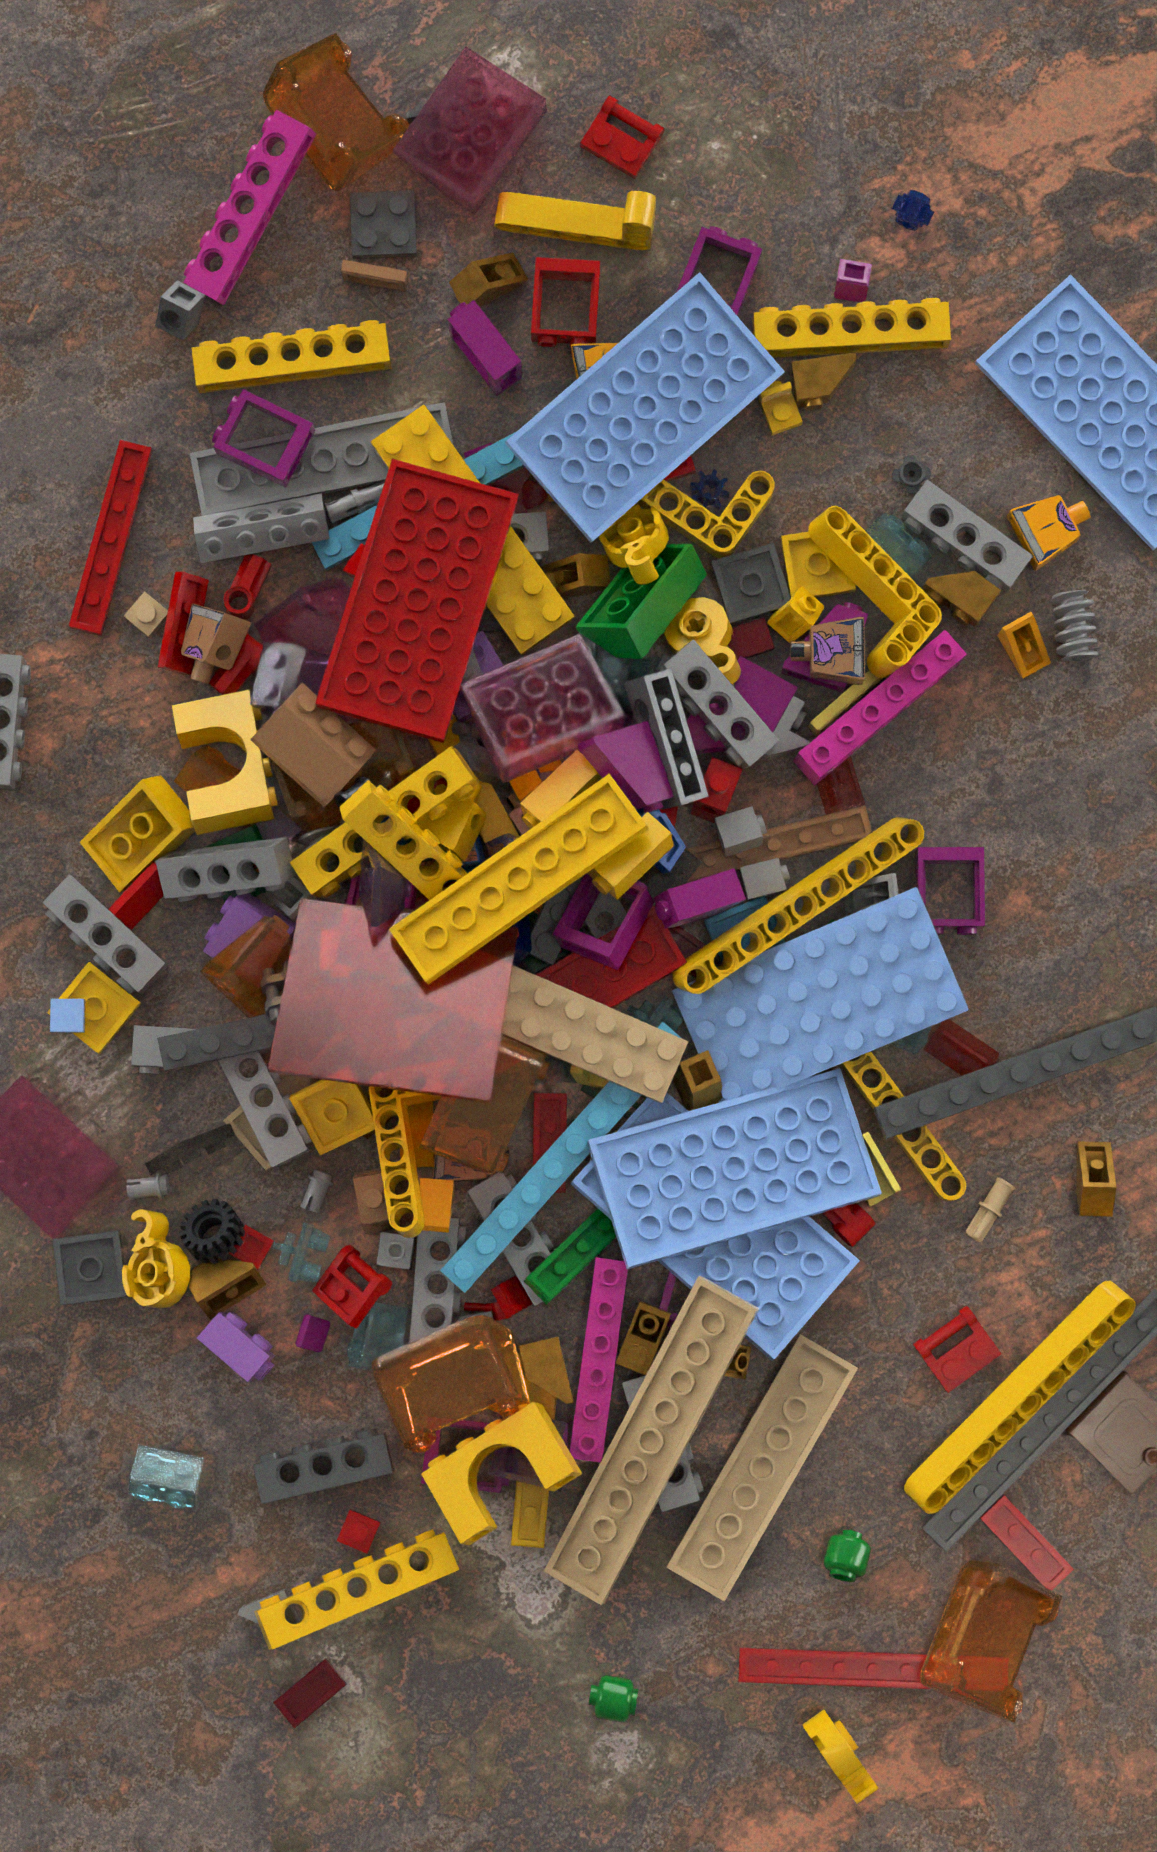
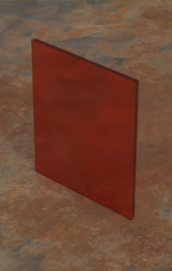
(369, 1019)

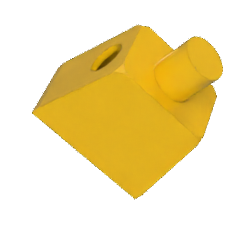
(459, 825)

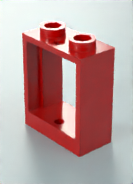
(571, 271)

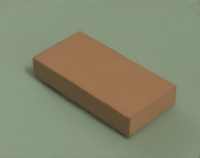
(374, 275)

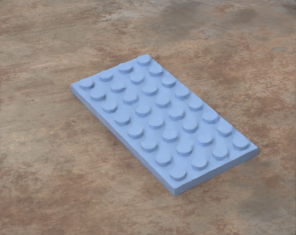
(1087, 396)
(644, 407)
(825, 997)
(733, 1168)
(777, 1269)

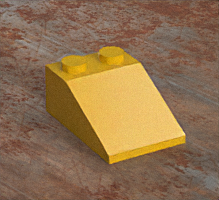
(139, 831)

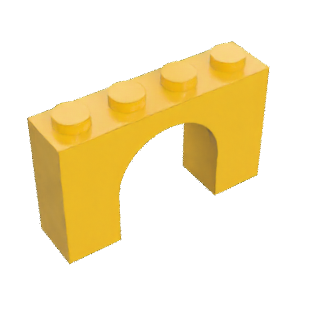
(246, 796)
(626, 865)
(455, 1476)

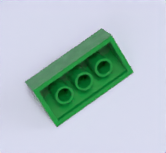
(634, 615)

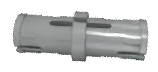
(354, 503)

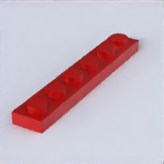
(110, 537)

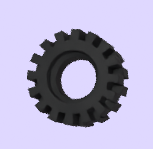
(222, 1241)

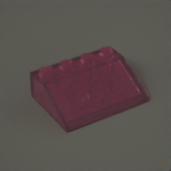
(471, 129)
(541, 707)
(48, 1159)

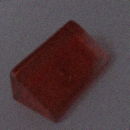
(841, 789)
(960, 1049)

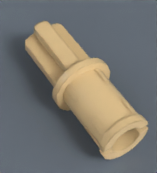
(989, 1209)

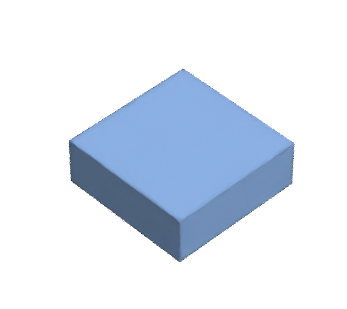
(67, 1016)

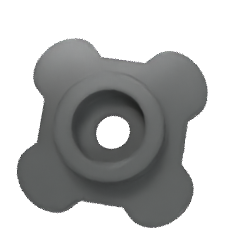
(920, 472)

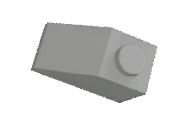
(146, 1047)

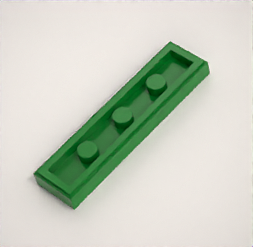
(571, 1256)

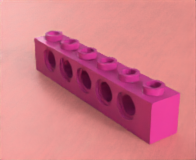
(266, 198)
(879, 707)
(598, 1360)

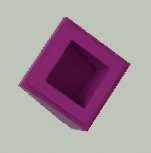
(852, 280)
(313, 1333)

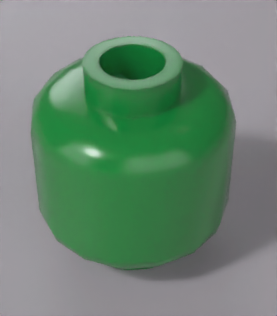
(847, 1556)
(613, 1698)

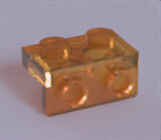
(205, 769)

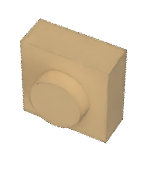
(146, 615)

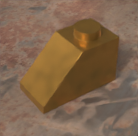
(488, 279)
(819, 378)
(578, 574)
(1095, 1179)
(223, 1284)
(546, 1367)

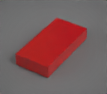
(139, 897)

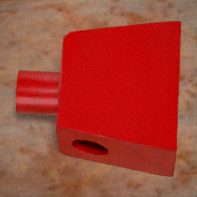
(720, 781)

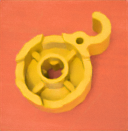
(636, 542)
(713, 639)
(157, 1269)
(838, 1750)

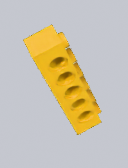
(836, 340)
(307, 366)
(373, 801)
(312, 863)
(438, 1563)

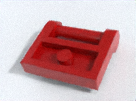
(615, 145)
(344, 1294)
(962, 1359)

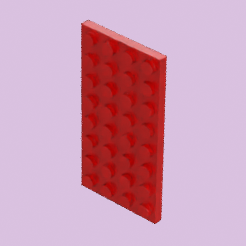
(417, 600)

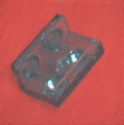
(904, 549)
(165, 1476)

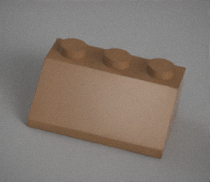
(313, 745)

